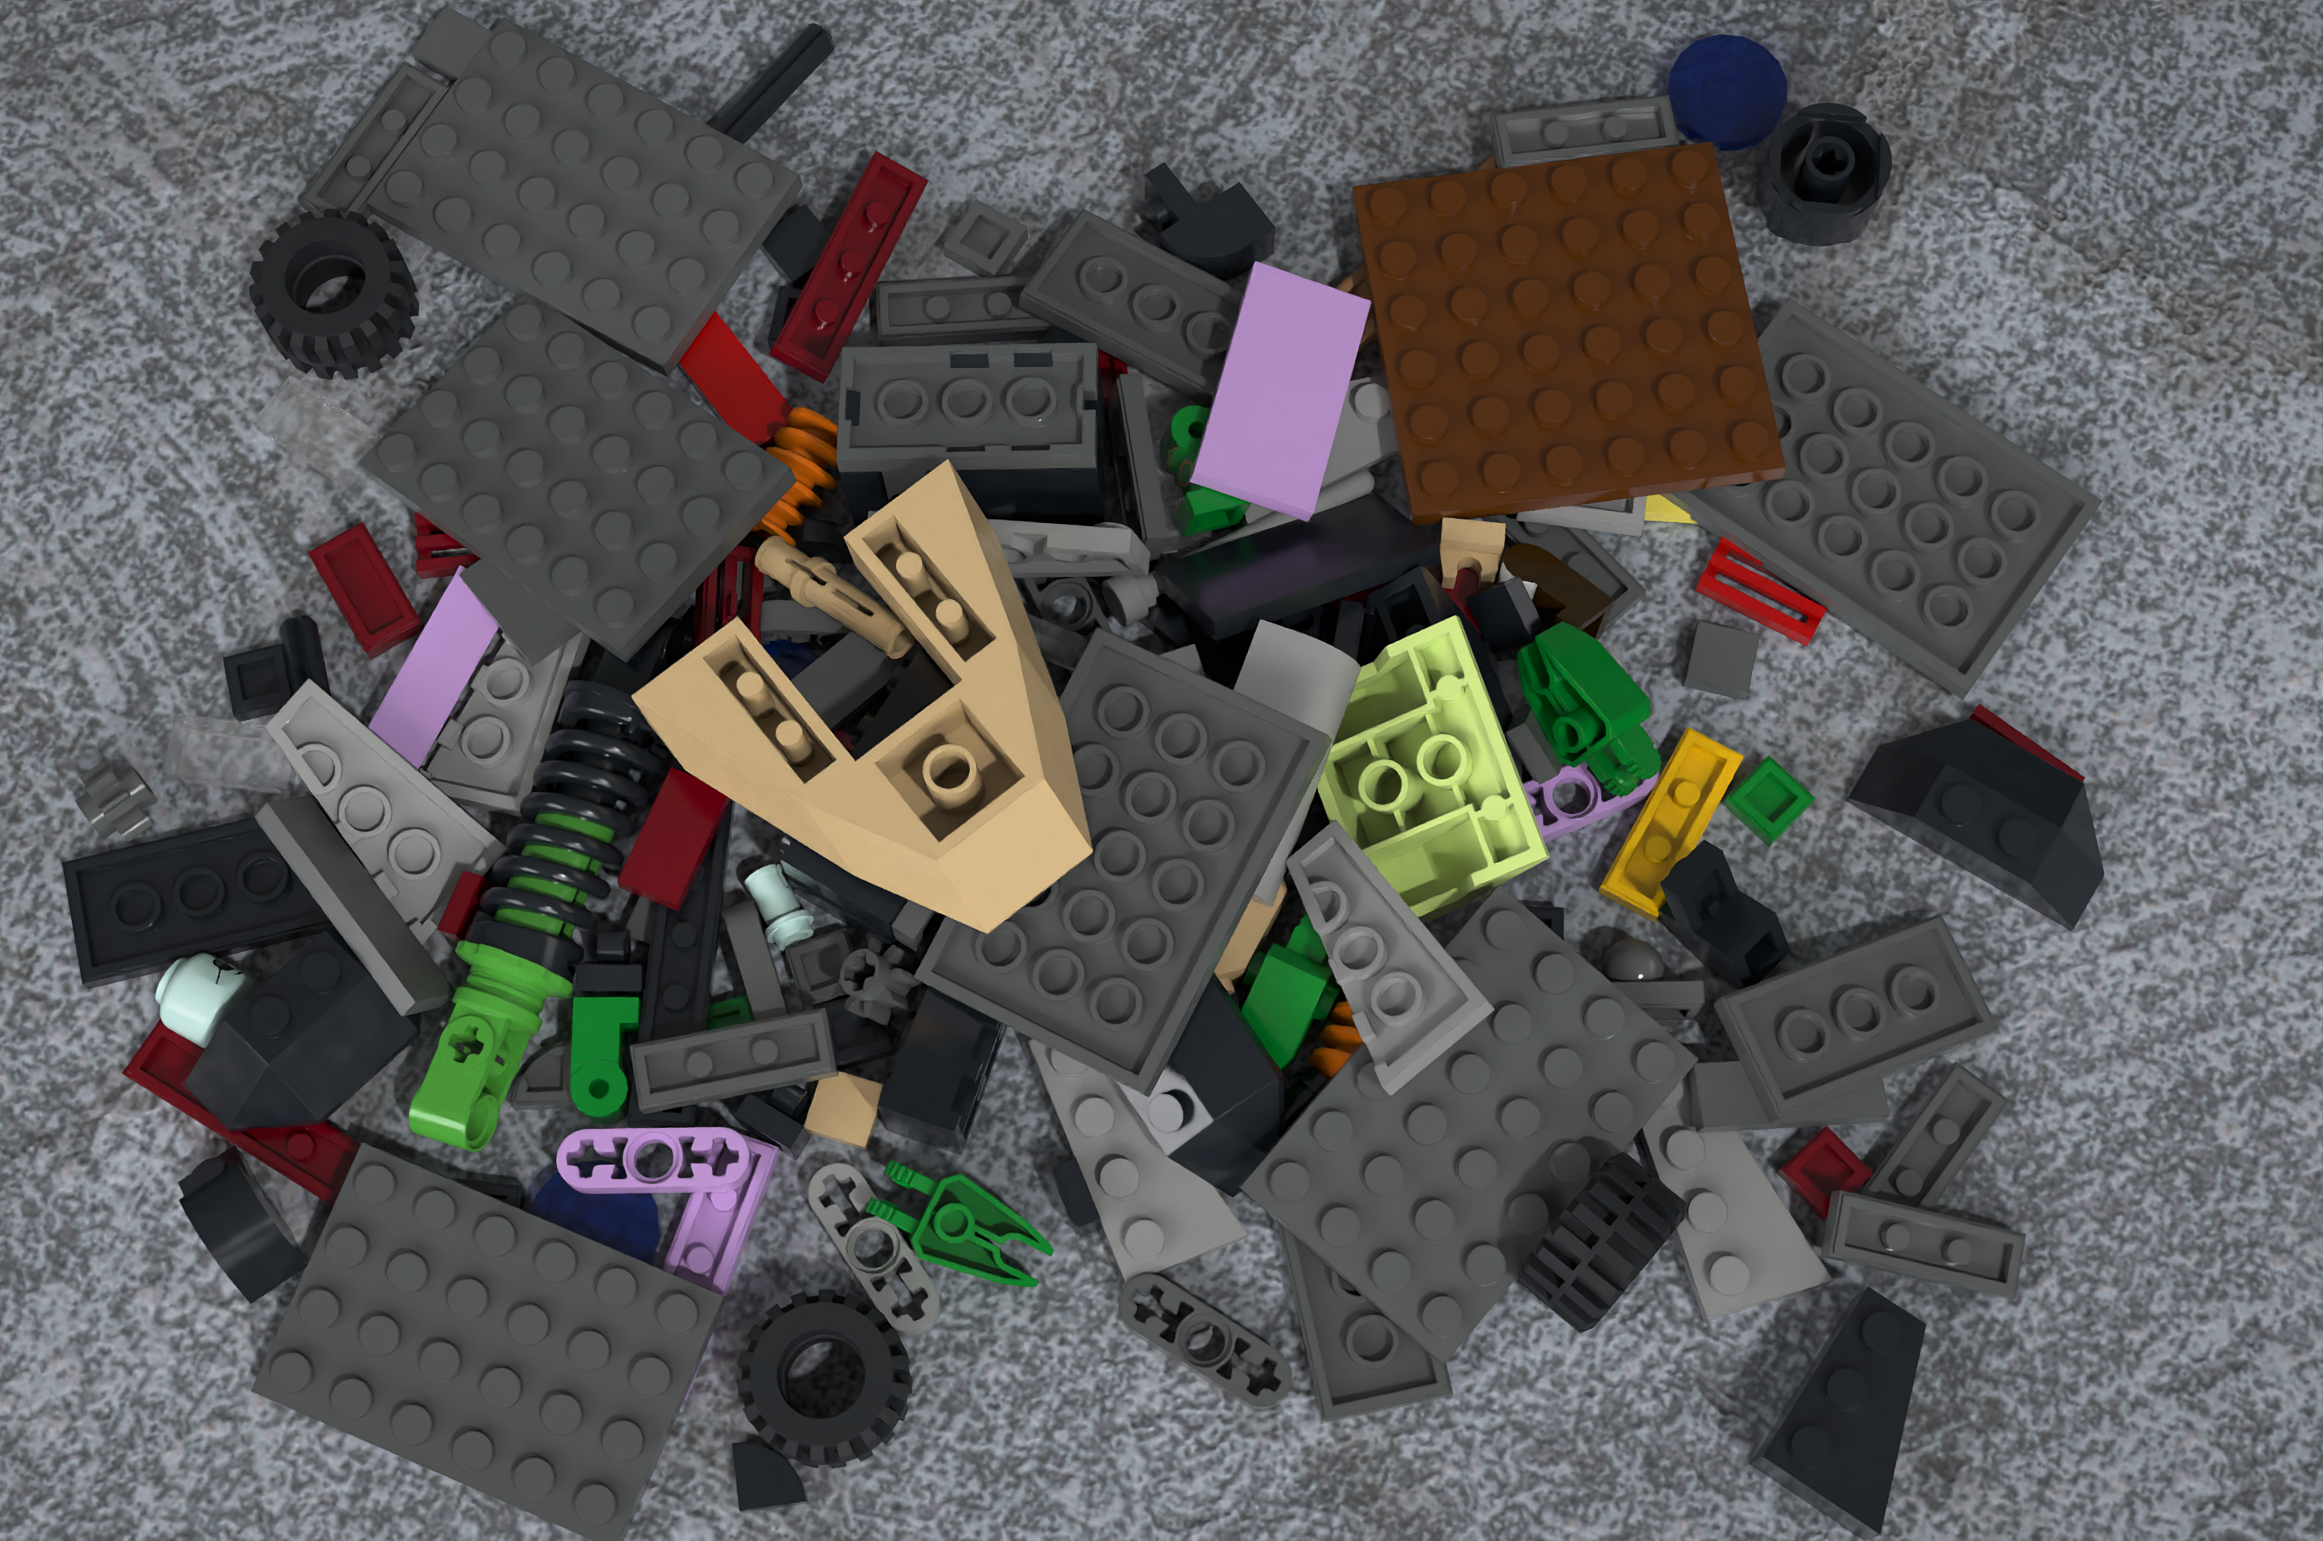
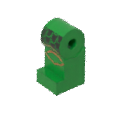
(1201, 507)
(601, 1055)

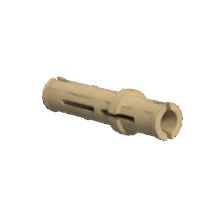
(816, 584)

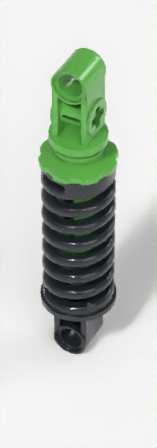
(526, 924)

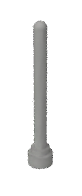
(1133, 595)

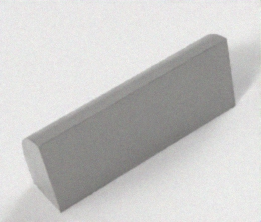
(1307, 684)

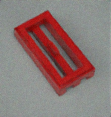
(1752, 607)

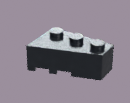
(940, 1072)
(1848, 1416)

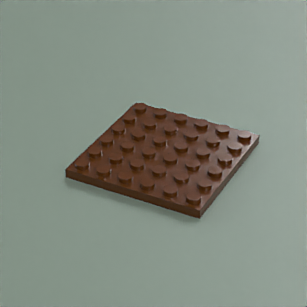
(1565, 334)

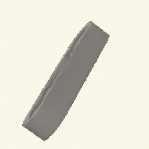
(915, 1280)

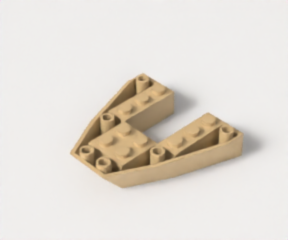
(963, 801)

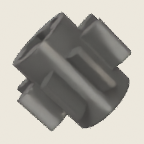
(116, 800)
(879, 981)

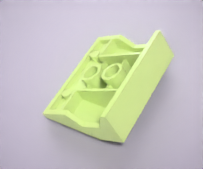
(1429, 776)

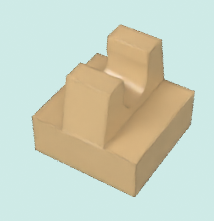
(1470, 546)

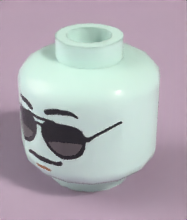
(200, 994)

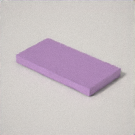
(1280, 391)

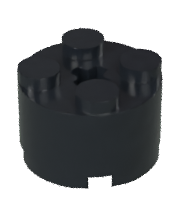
(1823, 175)

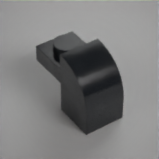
(1217, 237)
(1719, 922)
(240, 1225)

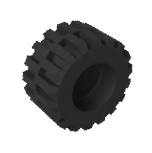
(320, 252)
(1602, 1242)
(778, 1345)

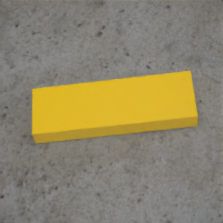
(1670, 822)

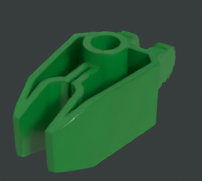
(1588, 707)
(1289, 992)
(950, 1220)

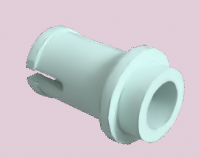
(779, 907)

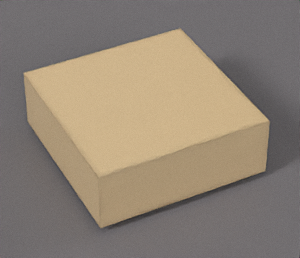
(844, 1110)

